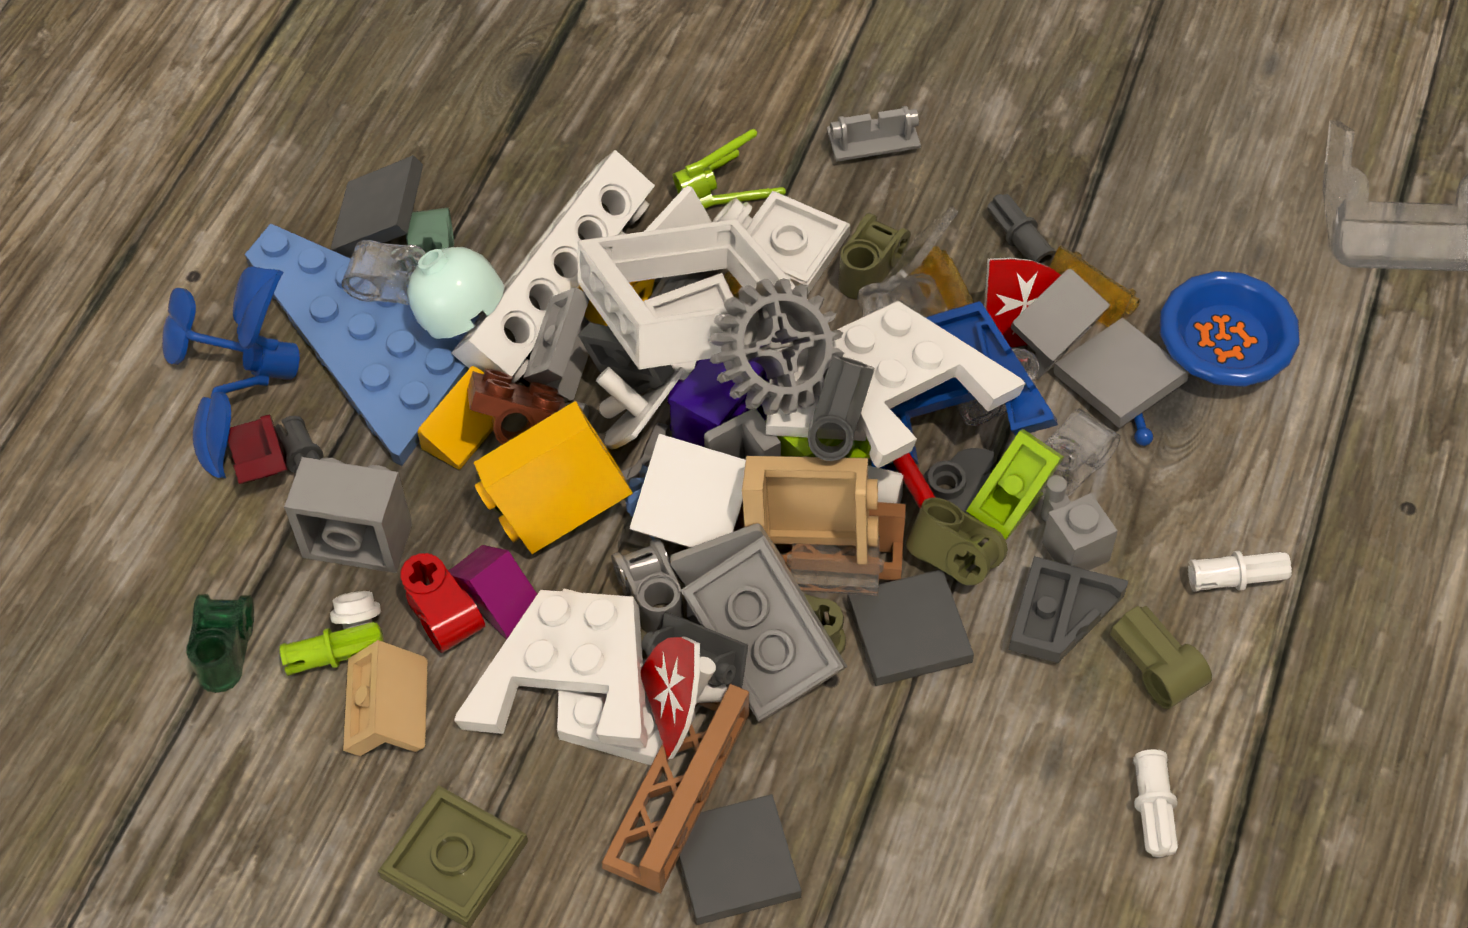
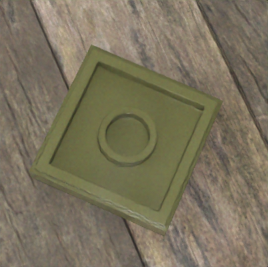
(453, 856)

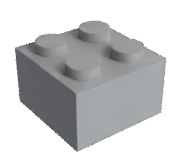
(349, 514)

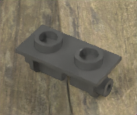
(724, 651)

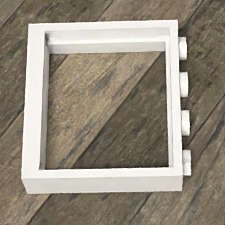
(614, 261)

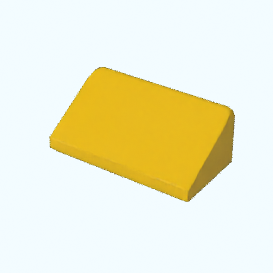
(453, 429)

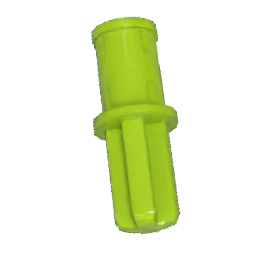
(328, 648)

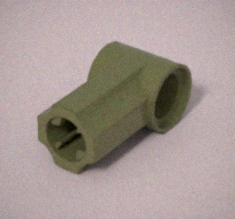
(1167, 668)

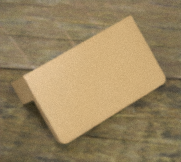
(385, 699)

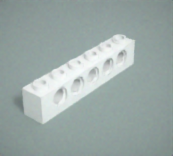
(611, 183)

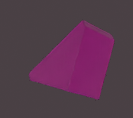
(495, 586)

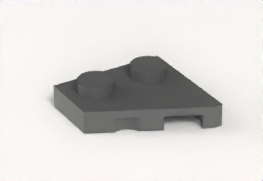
(608, 352)

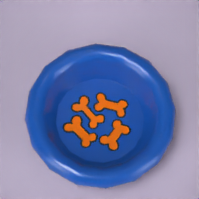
(1229, 328)

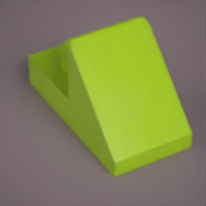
(1015, 484)

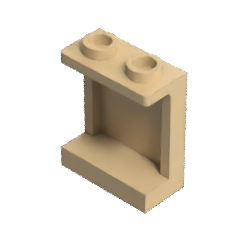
(812, 501)

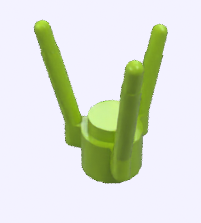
(702, 180)

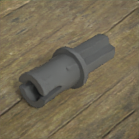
(1020, 230)
(297, 442)

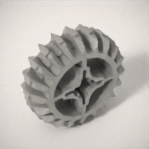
(774, 327)

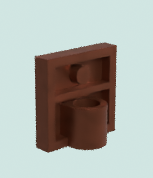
(498, 396)

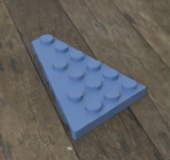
(371, 349)

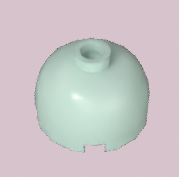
(452, 289)

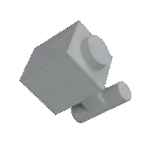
(1077, 530)

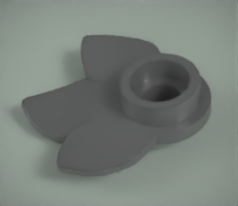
(964, 473)

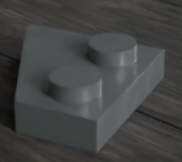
(1061, 608)

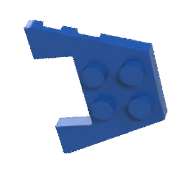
(977, 329)

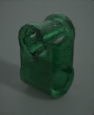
(222, 632)

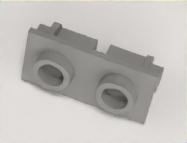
(865, 137)

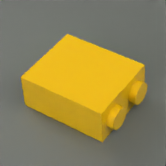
(550, 479)

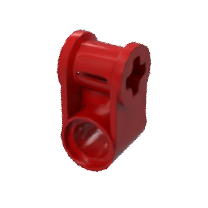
(442, 605)

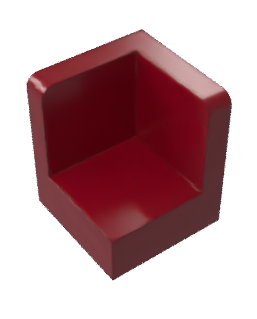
(256, 450)

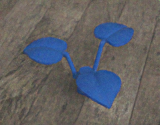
(261, 356)

